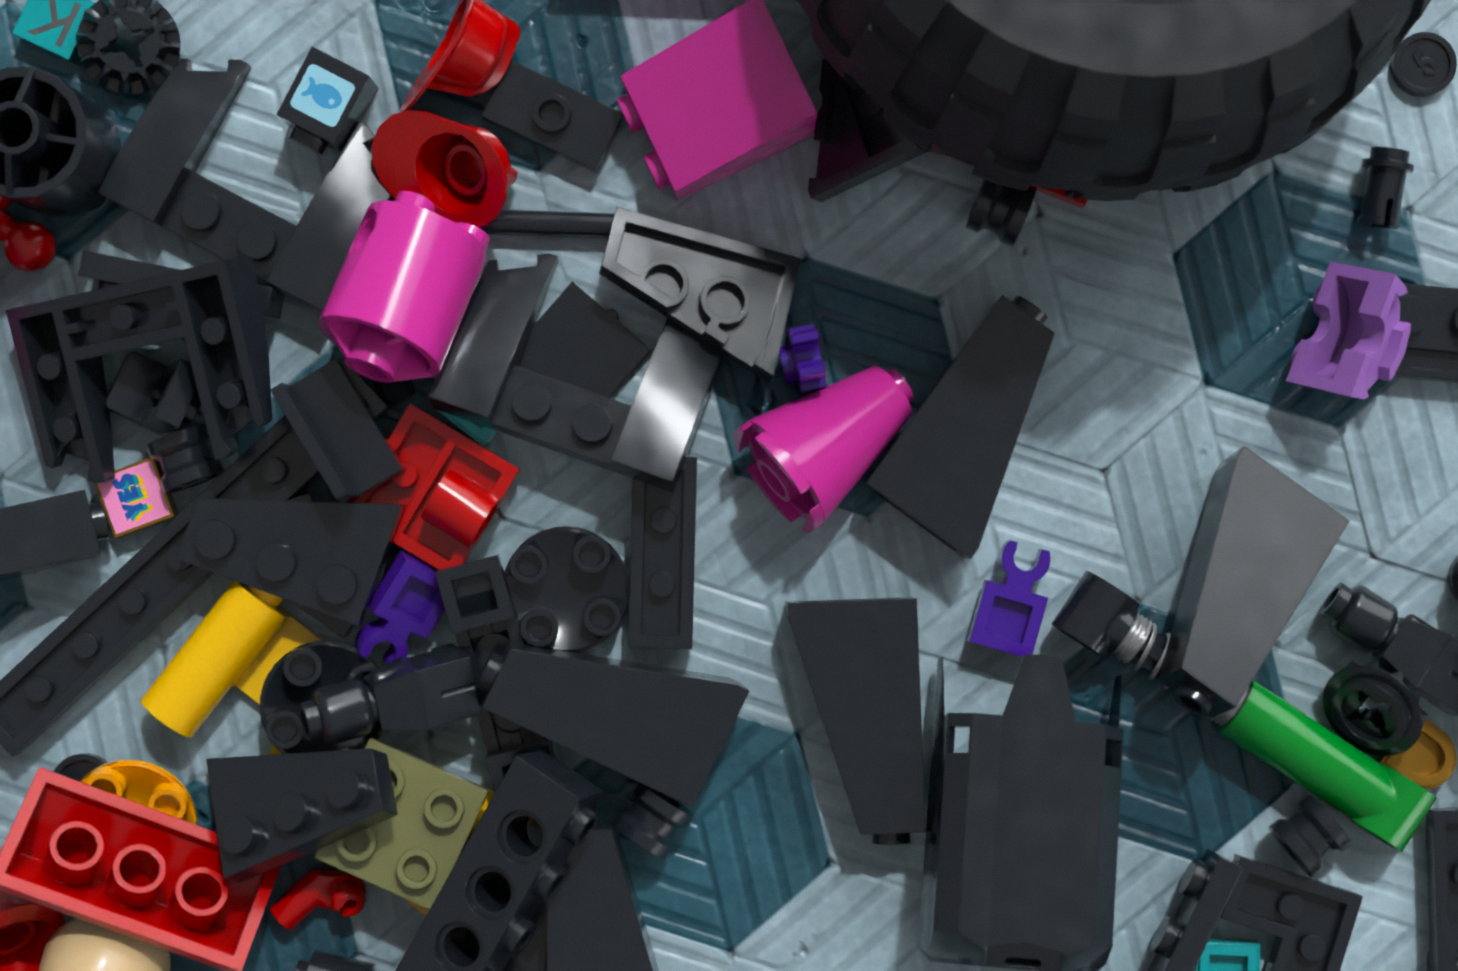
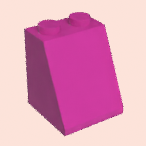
(717, 101)

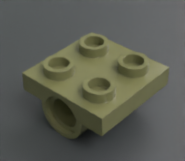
(421, 843)

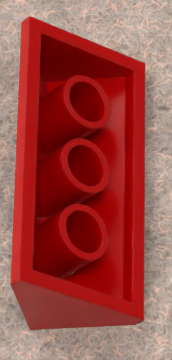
(131, 872)

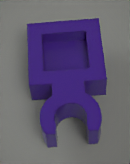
(802, 359)
(405, 603)
(1008, 612)

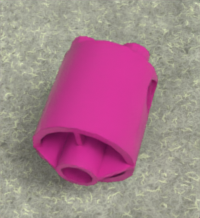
(403, 289)

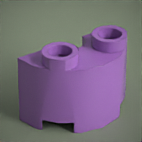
(1356, 332)

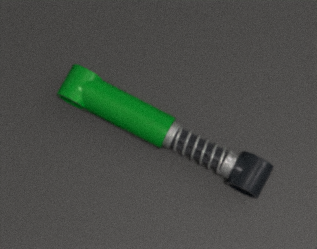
(1261, 723)

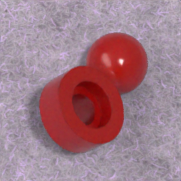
(26, 244)

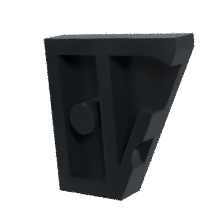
(852, 139)

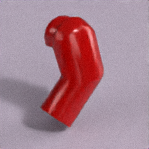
(321, 890)

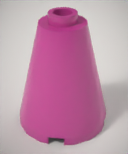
(824, 442)

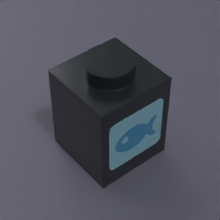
(326, 102)

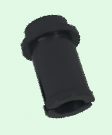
(1384, 187)

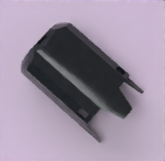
(1023, 830)

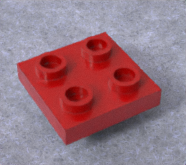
(447, 489)

